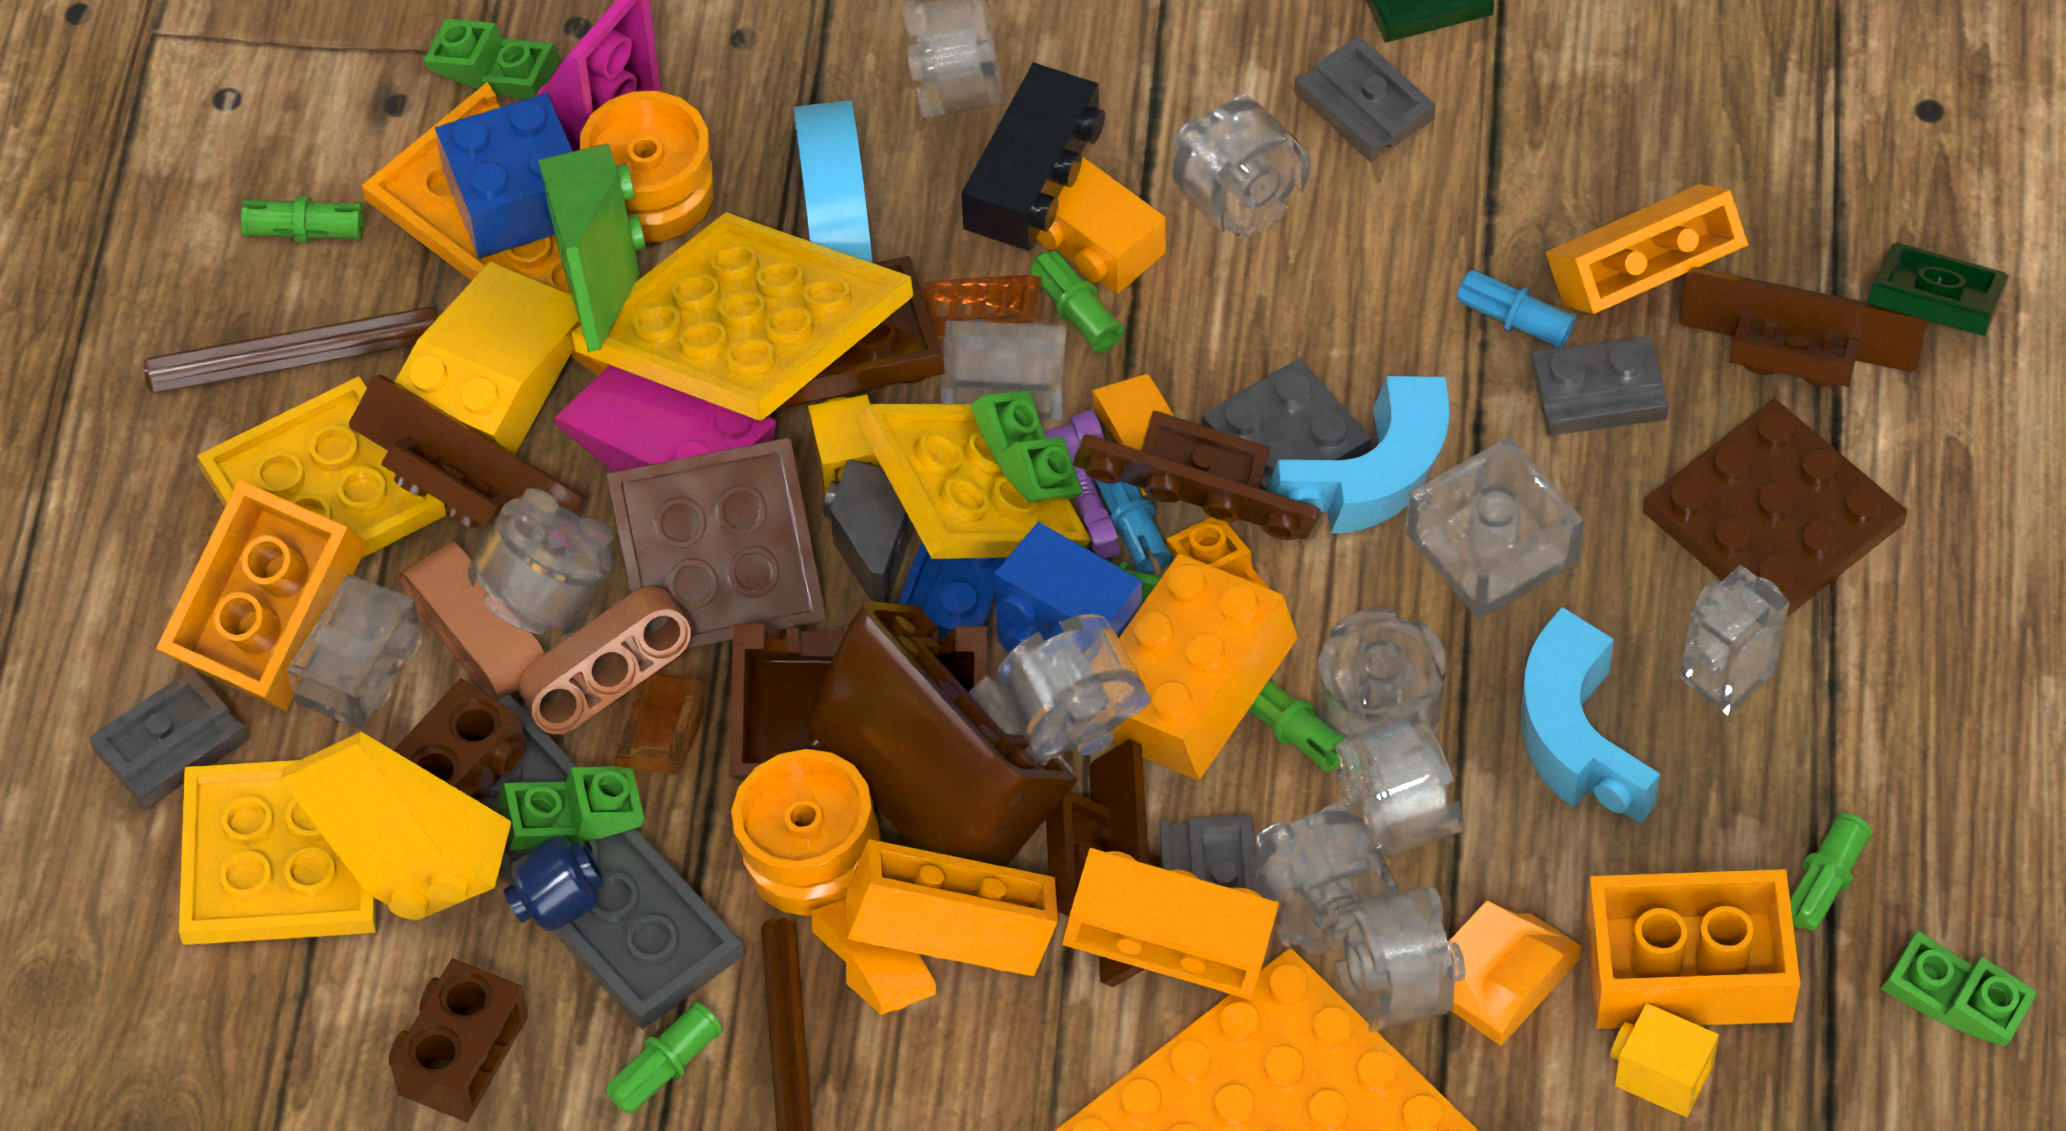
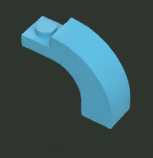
(833, 177)
(1372, 488)
(1561, 743)

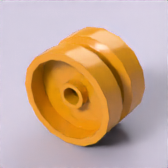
(665, 155)
(803, 828)

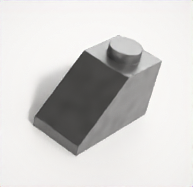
(869, 527)

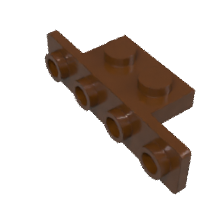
(1799, 328)
(448, 458)
(1199, 468)
(1106, 822)

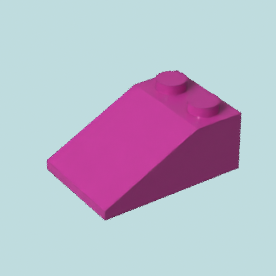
(606, 63)
(644, 423)

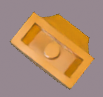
(1509, 968)

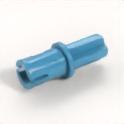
(1516, 308)
(1135, 523)

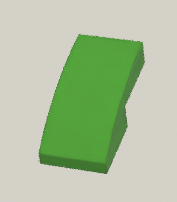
(478, 54)
(1015, 437)
(584, 807)
(1961, 995)

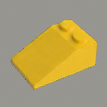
(494, 354)
(399, 826)

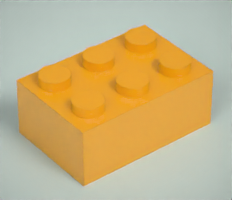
(259, 593)
(1204, 657)
(1693, 946)

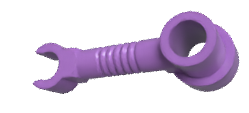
(1090, 506)

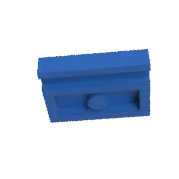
(952, 590)

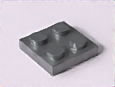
(1293, 417)

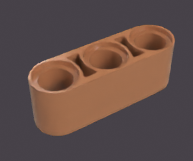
(478, 638)
(591, 688)

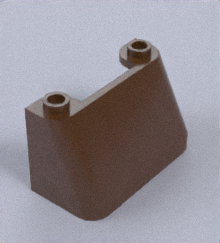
(781, 675)
(927, 744)

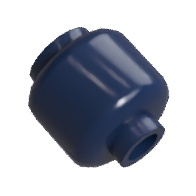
(554, 883)

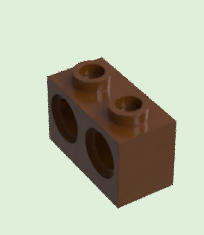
(443, 744)
(471, 1042)

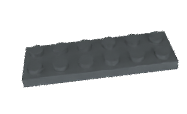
(650, 931)

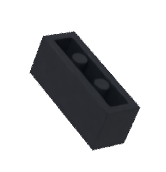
(1032, 157)

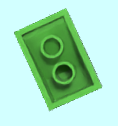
(594, 234)

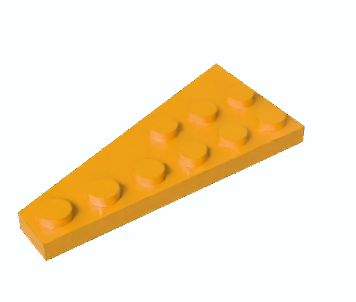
(419, 200)

